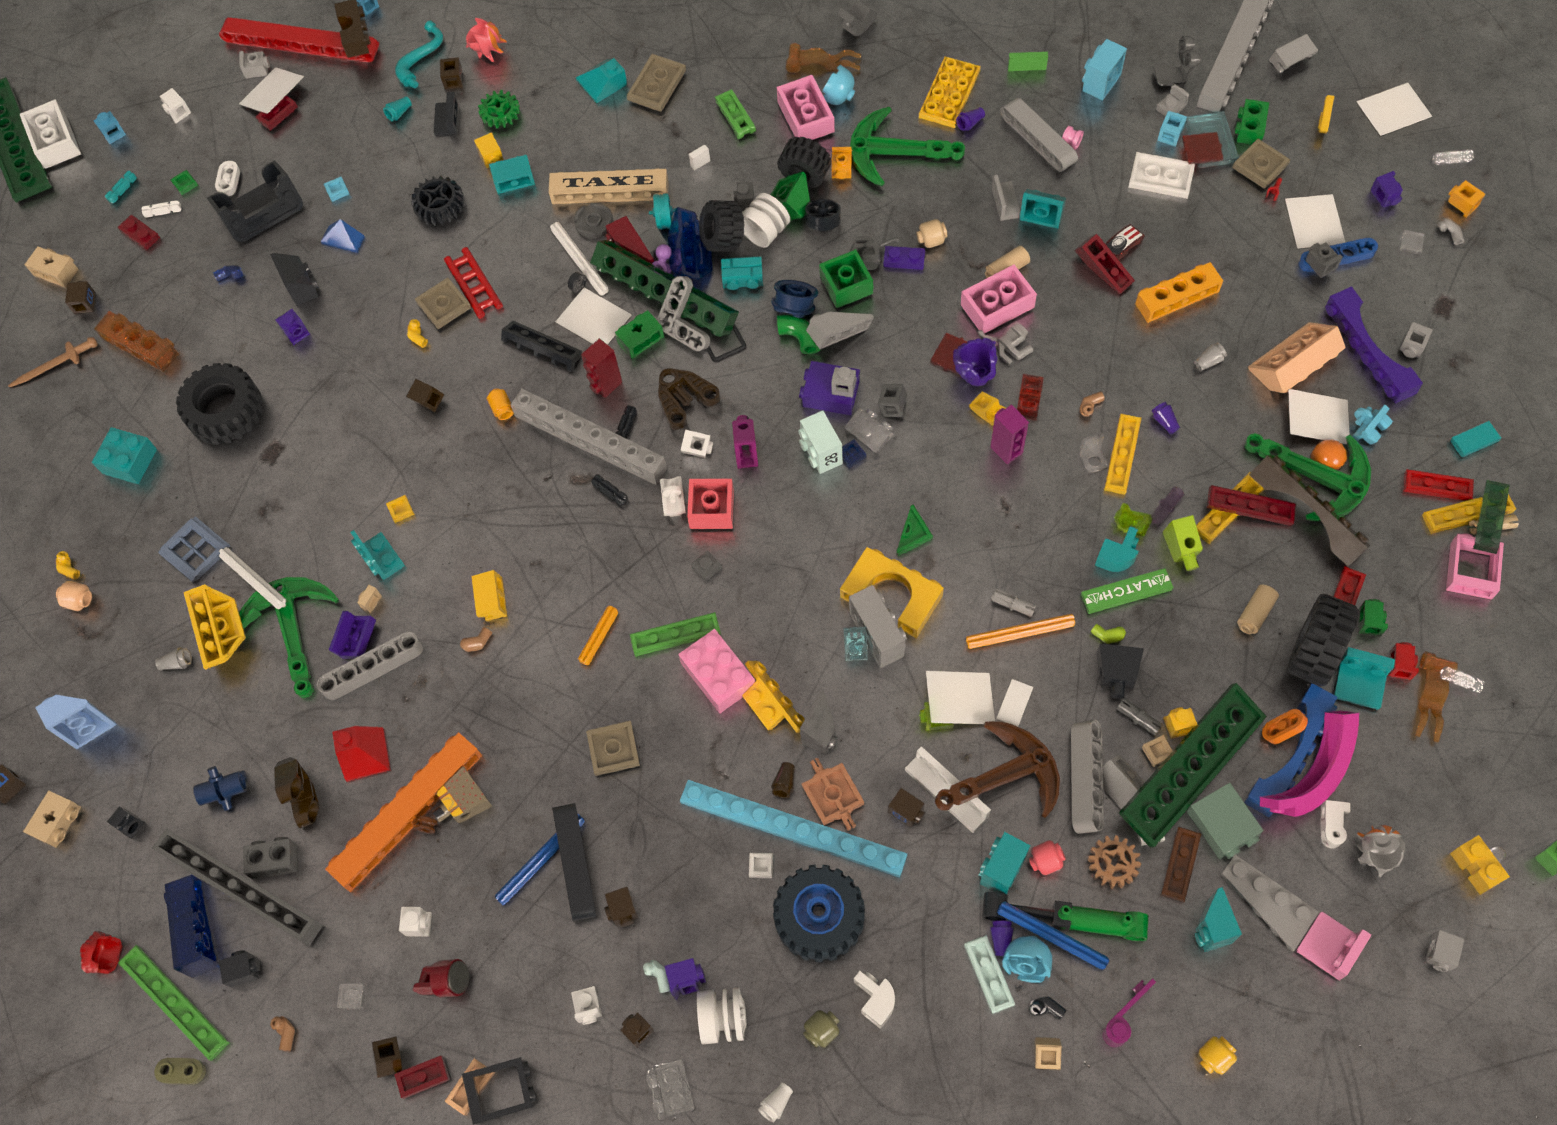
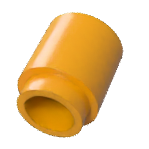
(500, 404)

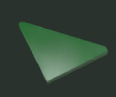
(914, 532)

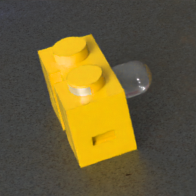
(1481, 863)

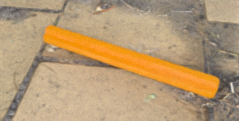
(1020, 631)

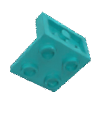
(378, 555)
(1362, 678)

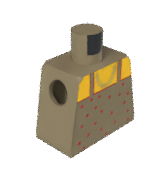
(461, 798)

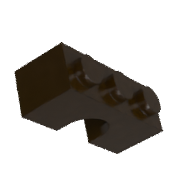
(353, 28)

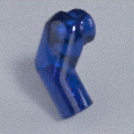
(225, 271)

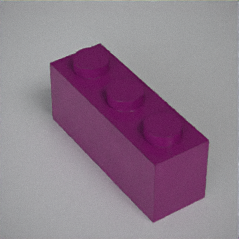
(1009, 433)

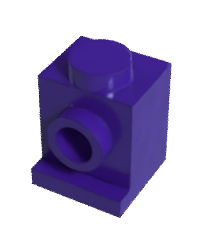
(1387, 190)
(292, 326)

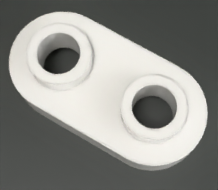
(225, 181)

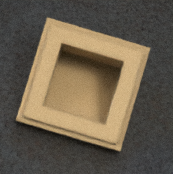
(1047, 1053)

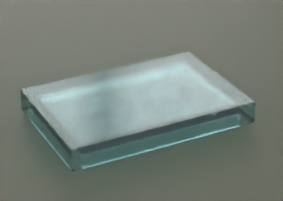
(1214, 123)

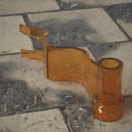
(817, 56)
(1434, 693)

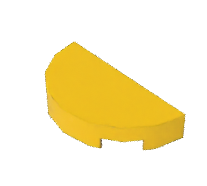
(1326, 114)

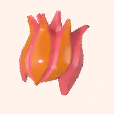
(484, 38)

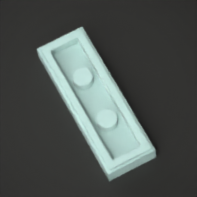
(989, 974)

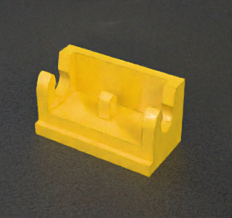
(489, 595)

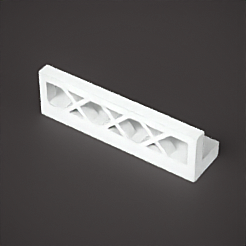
(935, 777)

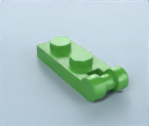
(735, 113)

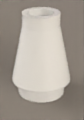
(775, 1102)

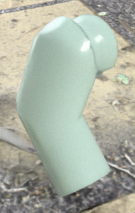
(655, 968)

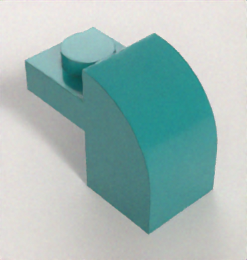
(1118, 556)

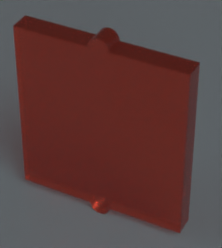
(1202, 148)
(944, 353)

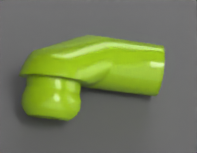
(1109, 636)

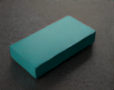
(1475, 439)

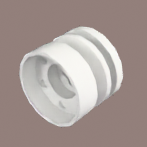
(764, 220)
(720, 1015)

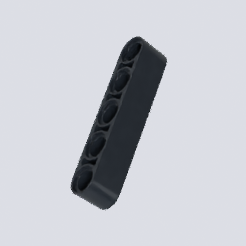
(574, 862)

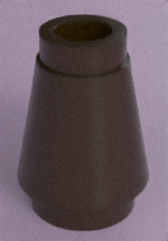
(784, 781)

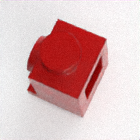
(1405, 661)

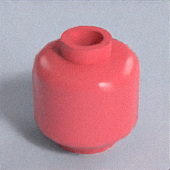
(1047, 857)

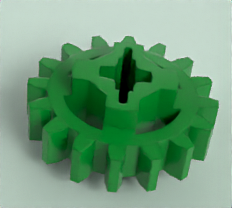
(499, 109)

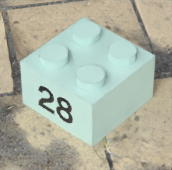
(820, 442)

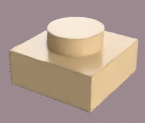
(368, 599)
(1157, 750)

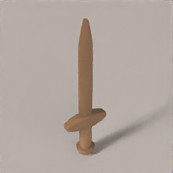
(71, 353)

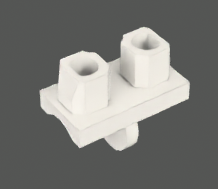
(672, 496)

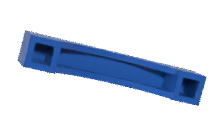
(1314, 705)

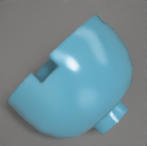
(839, 87)
(1028, 958)

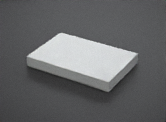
(1161, 175)

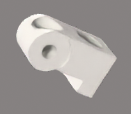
(1332, 823)

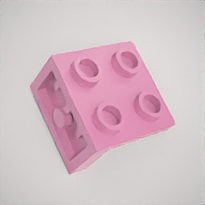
(1332, 946)

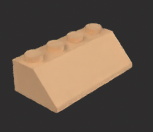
(1298, 356)

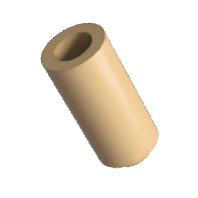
(1017, 257)
(1257, 609)

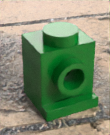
(1372, 618)

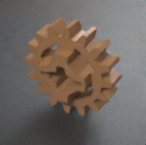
(1106, 857)

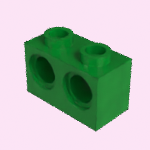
(1252, 121)

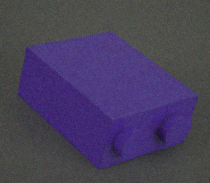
(818, 390)

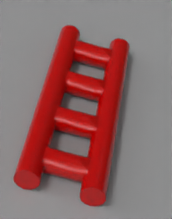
(475, 272)

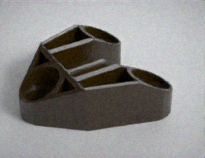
(697, 387)
(297, 788)

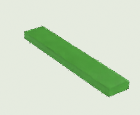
(174, 1002)

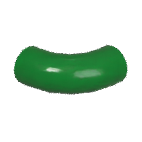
(797, 328)

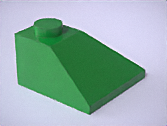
(793, 194)

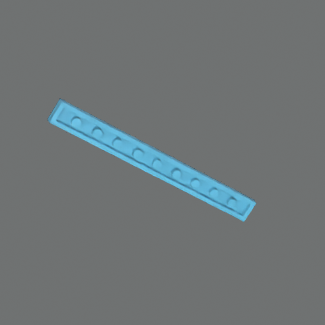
(794, 828)

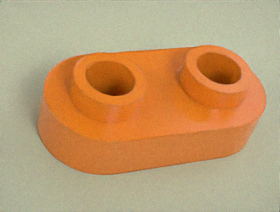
(1284, 726)

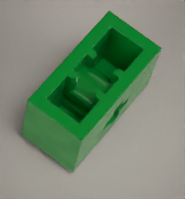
(639, 334)

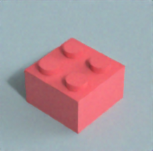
(710, 504)

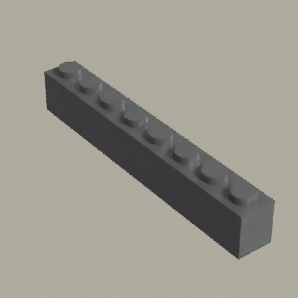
(237, 887)

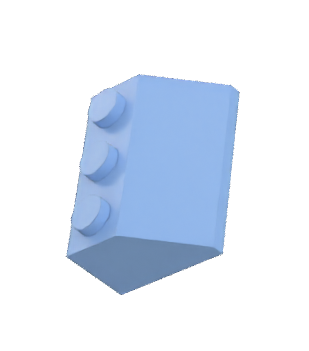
(73, 719)

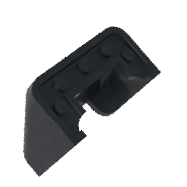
(259, 207)

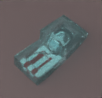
(855, 643)

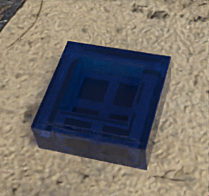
(852, 453)

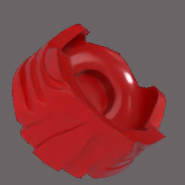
(100, 953)

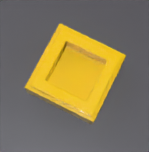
(400, 508)

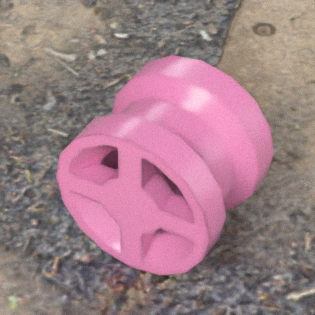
(1073, 137)

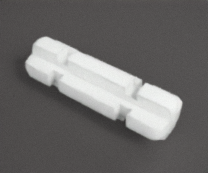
(161, 208)

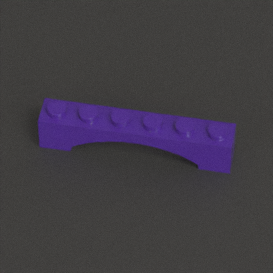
(1396, 380)

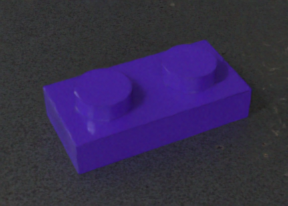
(904, 257)

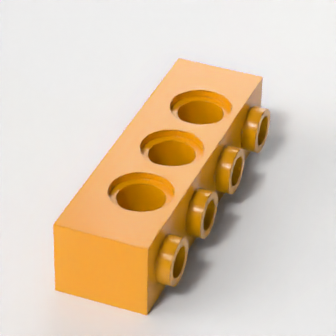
(1188, 292)

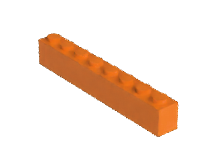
(401, 814)

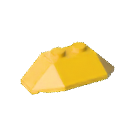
(215, 624)

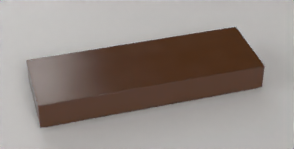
(1180, 864)

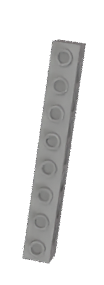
(589, 436)

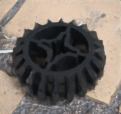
(439, 206)

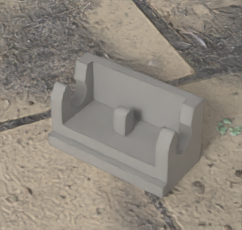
(1293, 53)

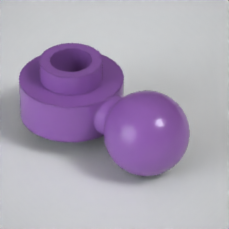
(663, 253)

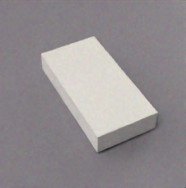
(1014, 703)

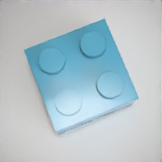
(1103, 69)

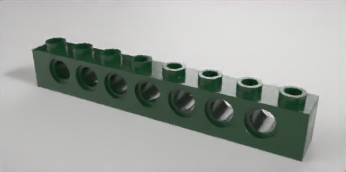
(607, 251)

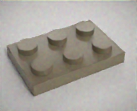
(656, 82)

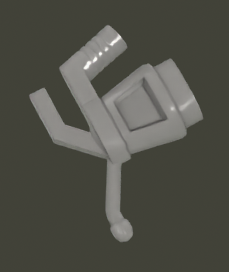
(1011, 337)

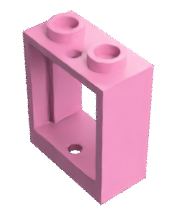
(1468, 585)

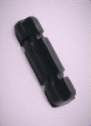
(626, 421)
(609, 489)

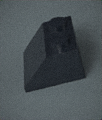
(295, 277)

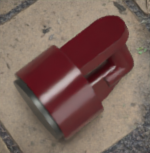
(443, 979)

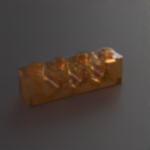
(136, 340)

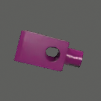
(744, 435)

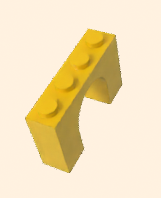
(875, 567)

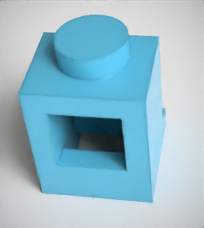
(1172, 128)

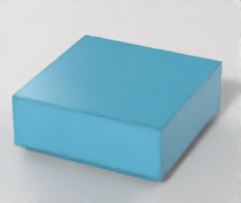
(336, 189)

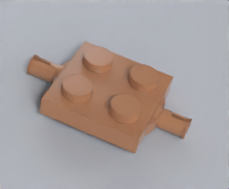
(832, 794)

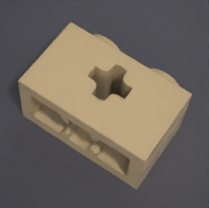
(51, 266)
(52, 819)

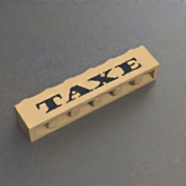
(607, 186)

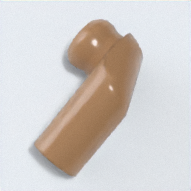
(1088, 402)
(476, 643)
(285, 1030)

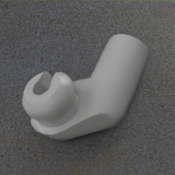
(1454, 229)

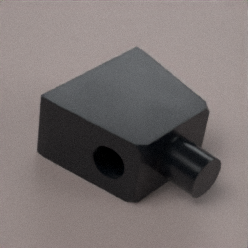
(1118, 667)

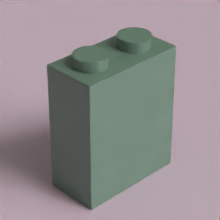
(1225, 822)

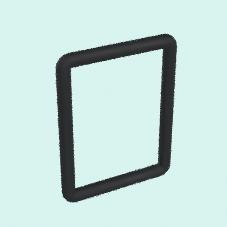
(730, 352)

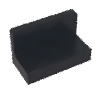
(446, 116)

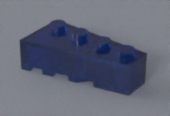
(189, 927)

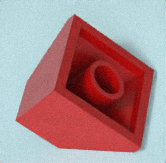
(361, 751)

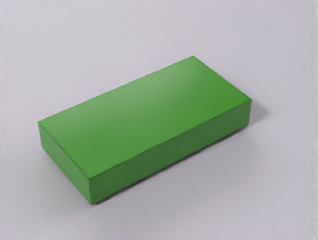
(1027, 61)

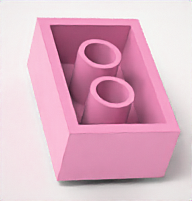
(805, 108)
(998, 299)
(716, 670)

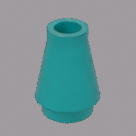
(397, 108)

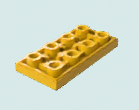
(949, 92)

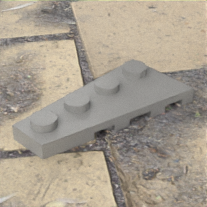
(1279, 908)

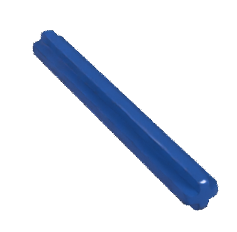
(530, 868)
(1053, 935)

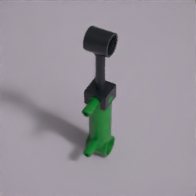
(1066, 916)

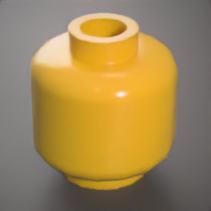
(1217, 1055)

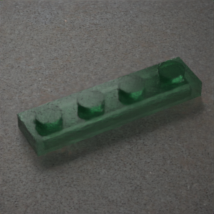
(1491, 517)

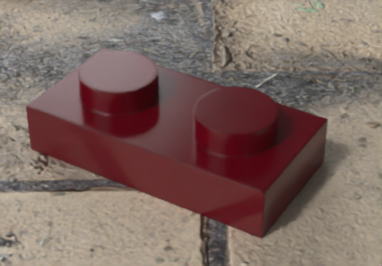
(277, 114)
(138, 232)
(422, 1077)

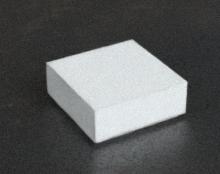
(699, 157)
(761, 865)

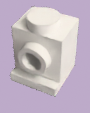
(174, 105)
(691, 438)
(415, 921)

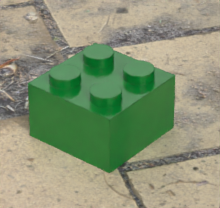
(846, 278)

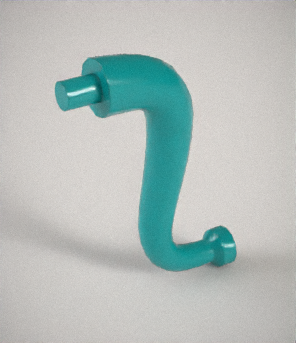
(402, 67)

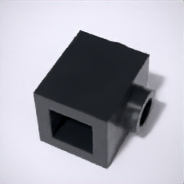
(239, 968)

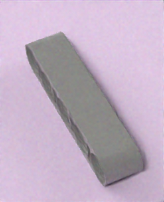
(1039, 134)
(359, 666)
(1087, 777)

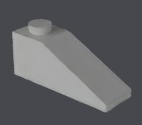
(836, 326)

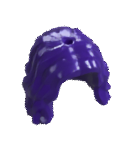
(976, 361)

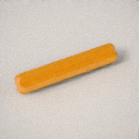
(598, 635)

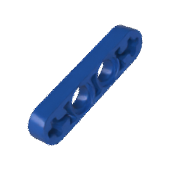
(1354, 246)

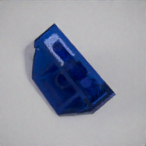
(688, 253)

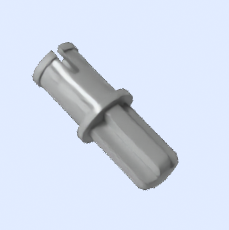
(1013, 602)

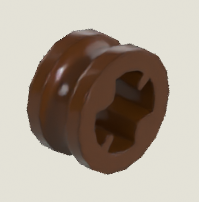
(426, 824)

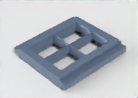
(180, 562)

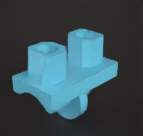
(1370, 419)

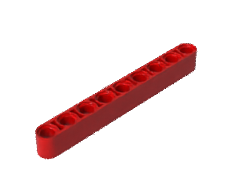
(290, 38)

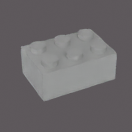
(883, 635)

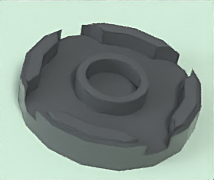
(592, 219)

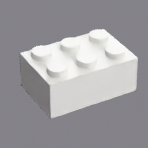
(50, 134)

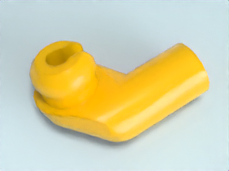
(414, 333)
(63, 566)

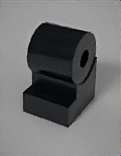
(123, 819)

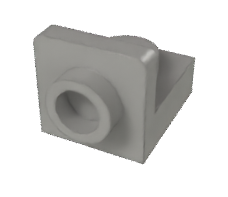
(1174, 102)

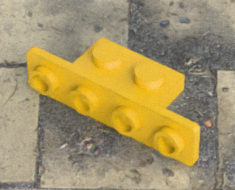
(769, 701)

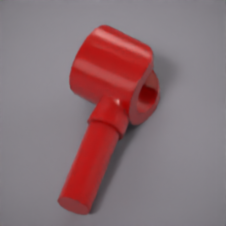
(1274, 190)

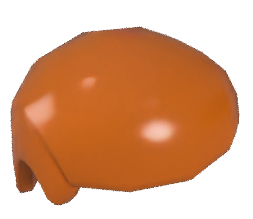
(1330, 453)

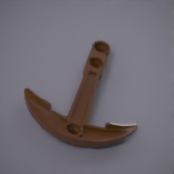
(1014, 769)

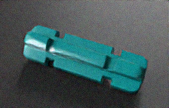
(120, 187)

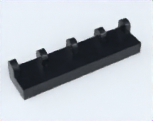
(541, 344)

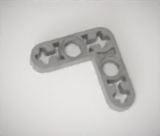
(675, 320)

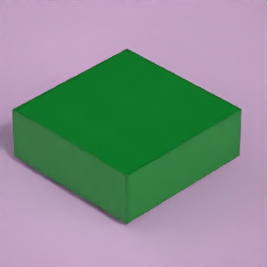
(184, 182)

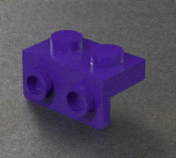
(352, 635)

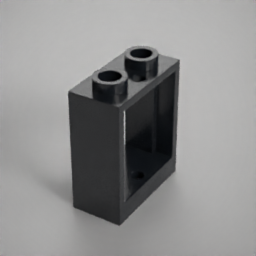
(473, 1097)

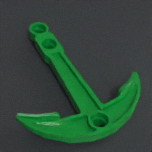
(893, 146)
(1344, 484)
(291, 588)

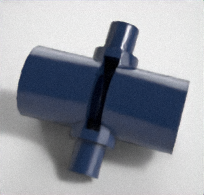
(220, 788)

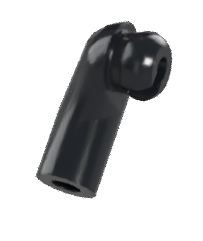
(1046, 1005)

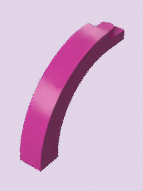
(1327, 770)

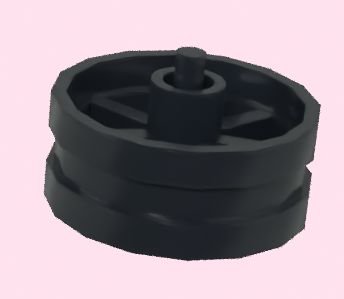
(823, 214)

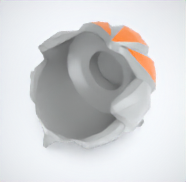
(1381, 848)

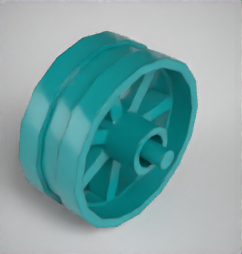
(662, 211)

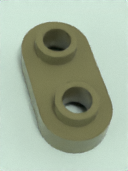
(178, 1071)

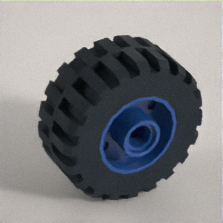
(825, 934)

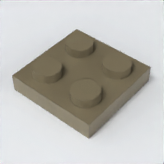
(1261, 163)
(442, 303)
(613, 748)

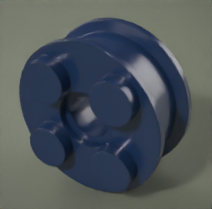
(794, 297)

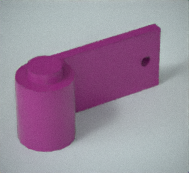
(1118, 1030)

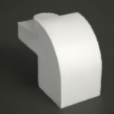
(882, 999)

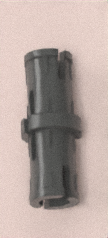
(1139, 716)

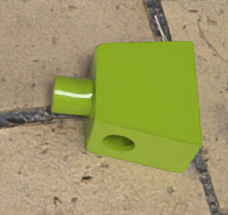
(1184, 541)

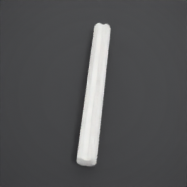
(579, 258)
(252, 578)

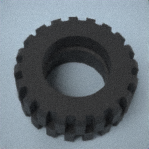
(209, 384)
(1323, 640)

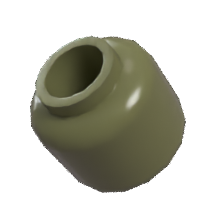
(821, 1028)

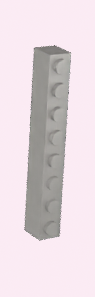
(1233, 54)

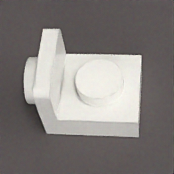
(586, 1005)

